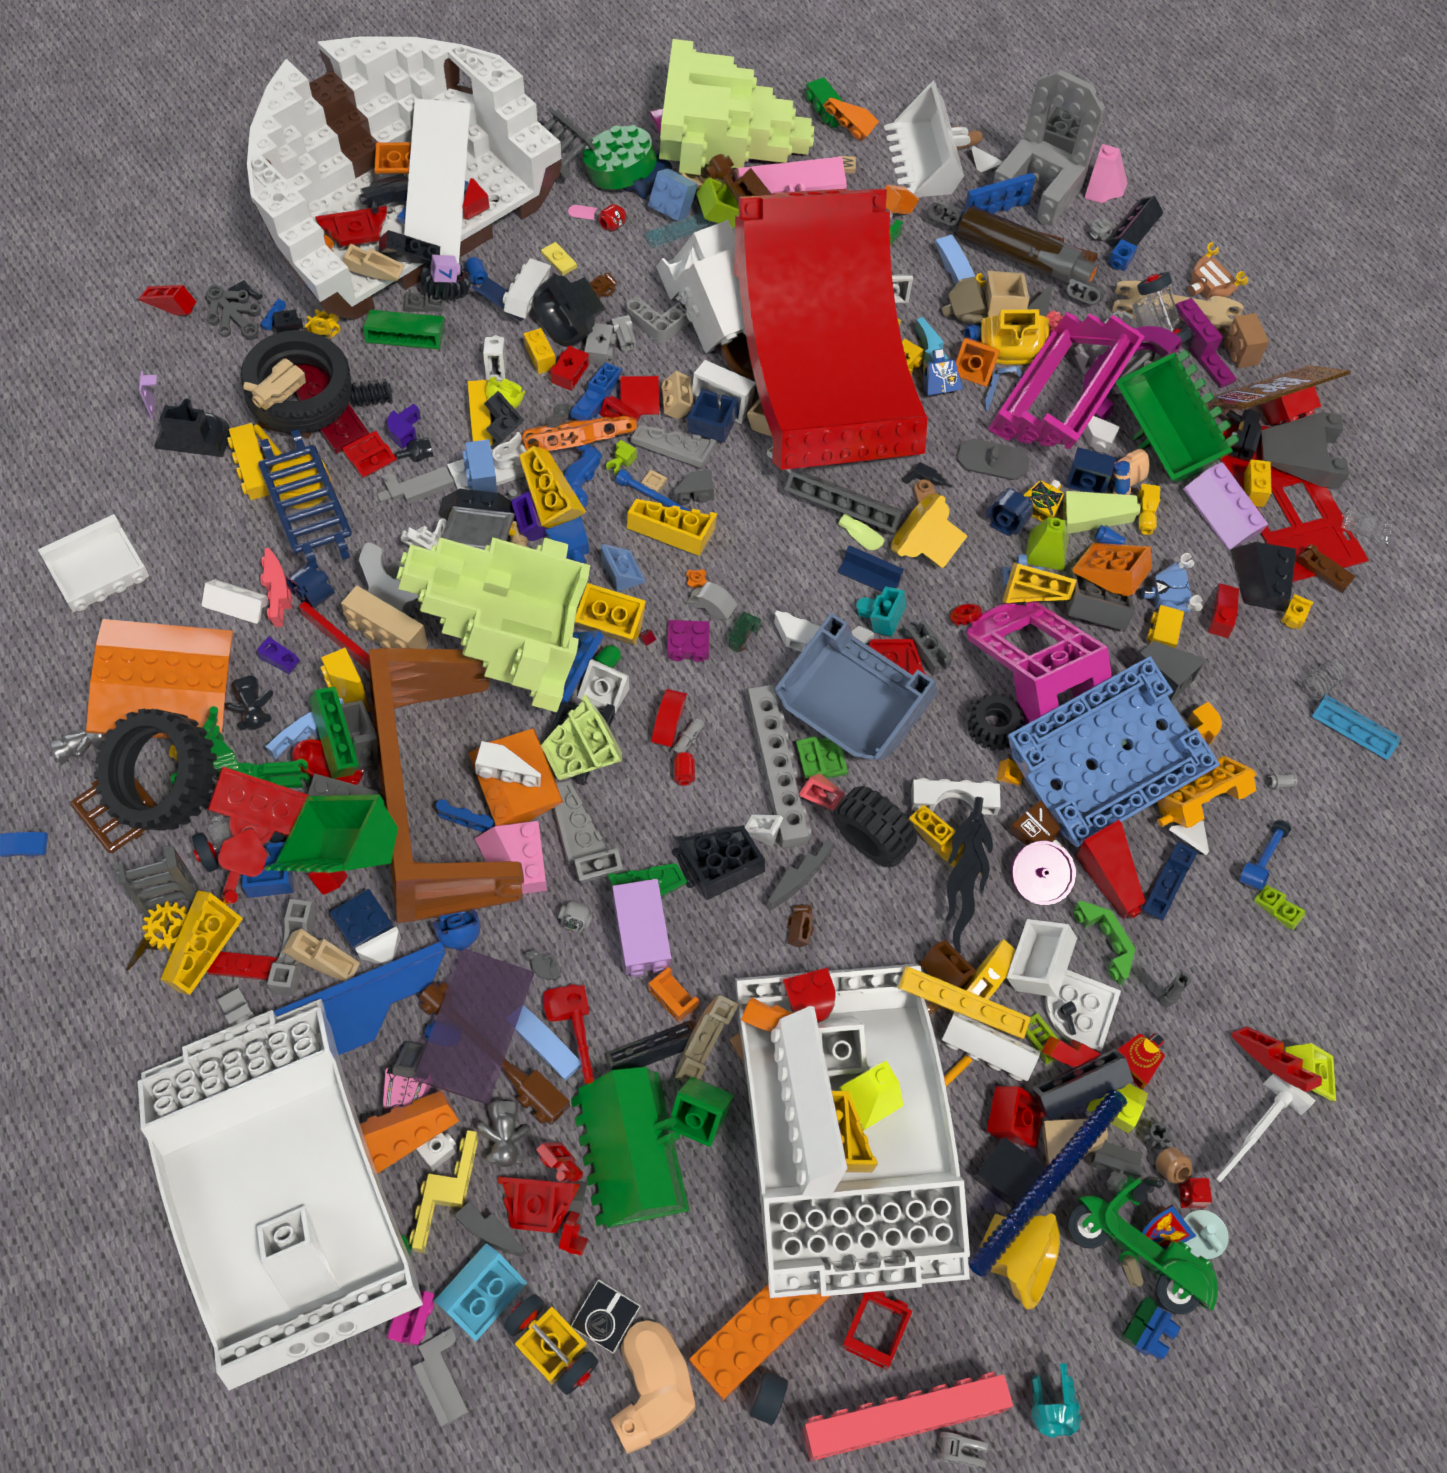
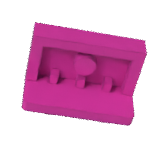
(410, 1326)

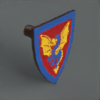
(1167, 1227)

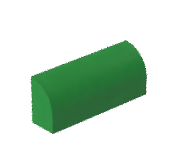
(404, 329)

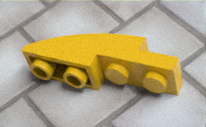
(935, 833)
(992, 971)

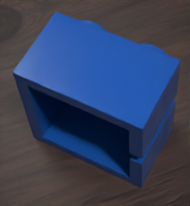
(269, 881)

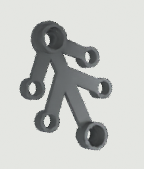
(230, 310)

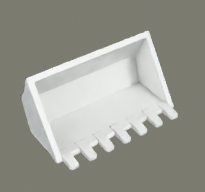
(928, 145)

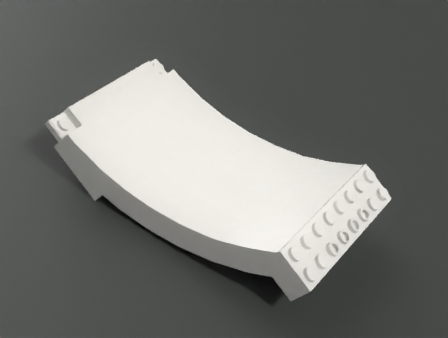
(273, 1193)
(881, 1226)

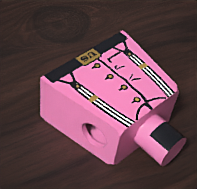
(402, 1091)

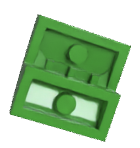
(821, 757)

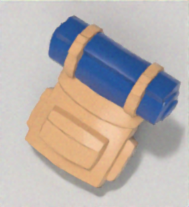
(1130, 471)

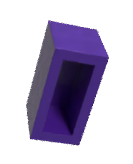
(528, 517)

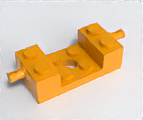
(1186, 803)

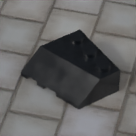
(1265, 574)
(721, 859)

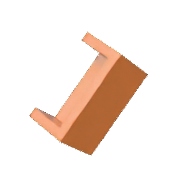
(900, 199)
(672, 995)

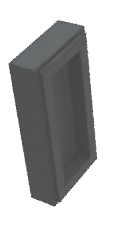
(409, 1059)

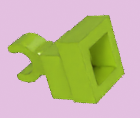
(624, 455)

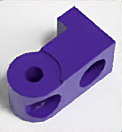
(277, 656)

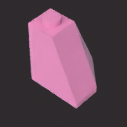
(1108, 176)

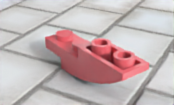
(278, 590)

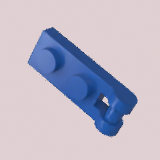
(464, 817)

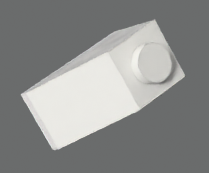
(1100, 434)

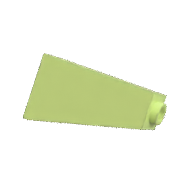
(1090, 510)

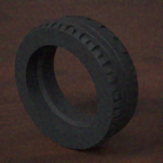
(299, 348)

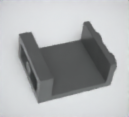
(365, 744)

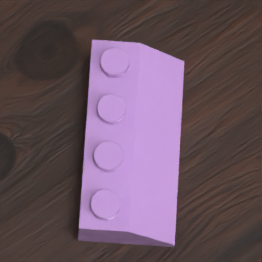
(1225, 506)

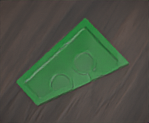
(669, 877)

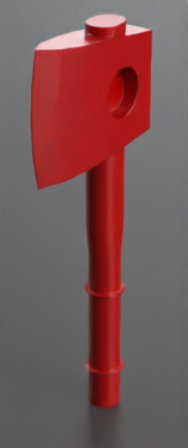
(566, 1004)

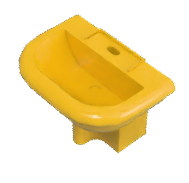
(1019, 342)
(929, 532)
(1029, 1258)

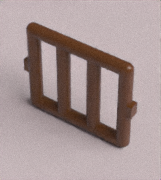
(100, 832)

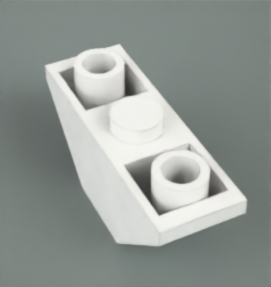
(794, 631)

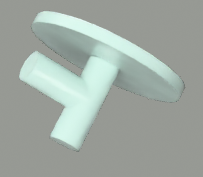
(1210, 1234)

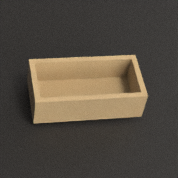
(382, 621)

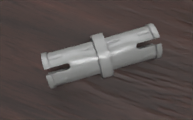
(688, 736)

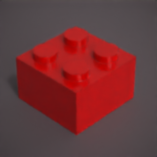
(1291, 406)

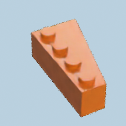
(407, 1128)

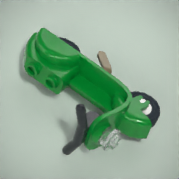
(1182, 1278)

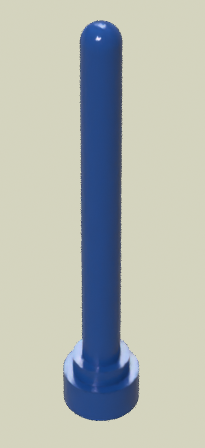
(624, 478)

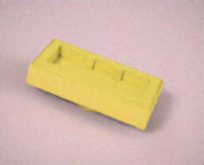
(559, 258)

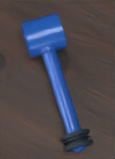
(1256, 874)

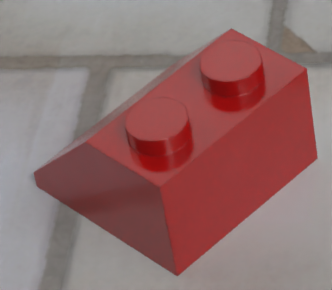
(1015, 1116)

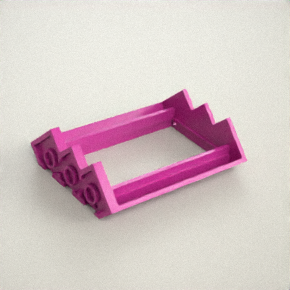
(1017, 423)

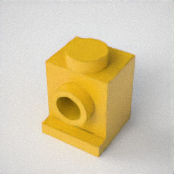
(1296, 612)

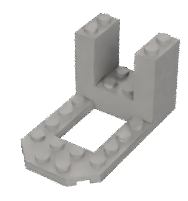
(1056, 169)

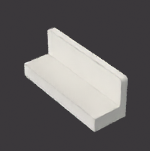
(234, 600)

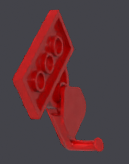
(258, 808)

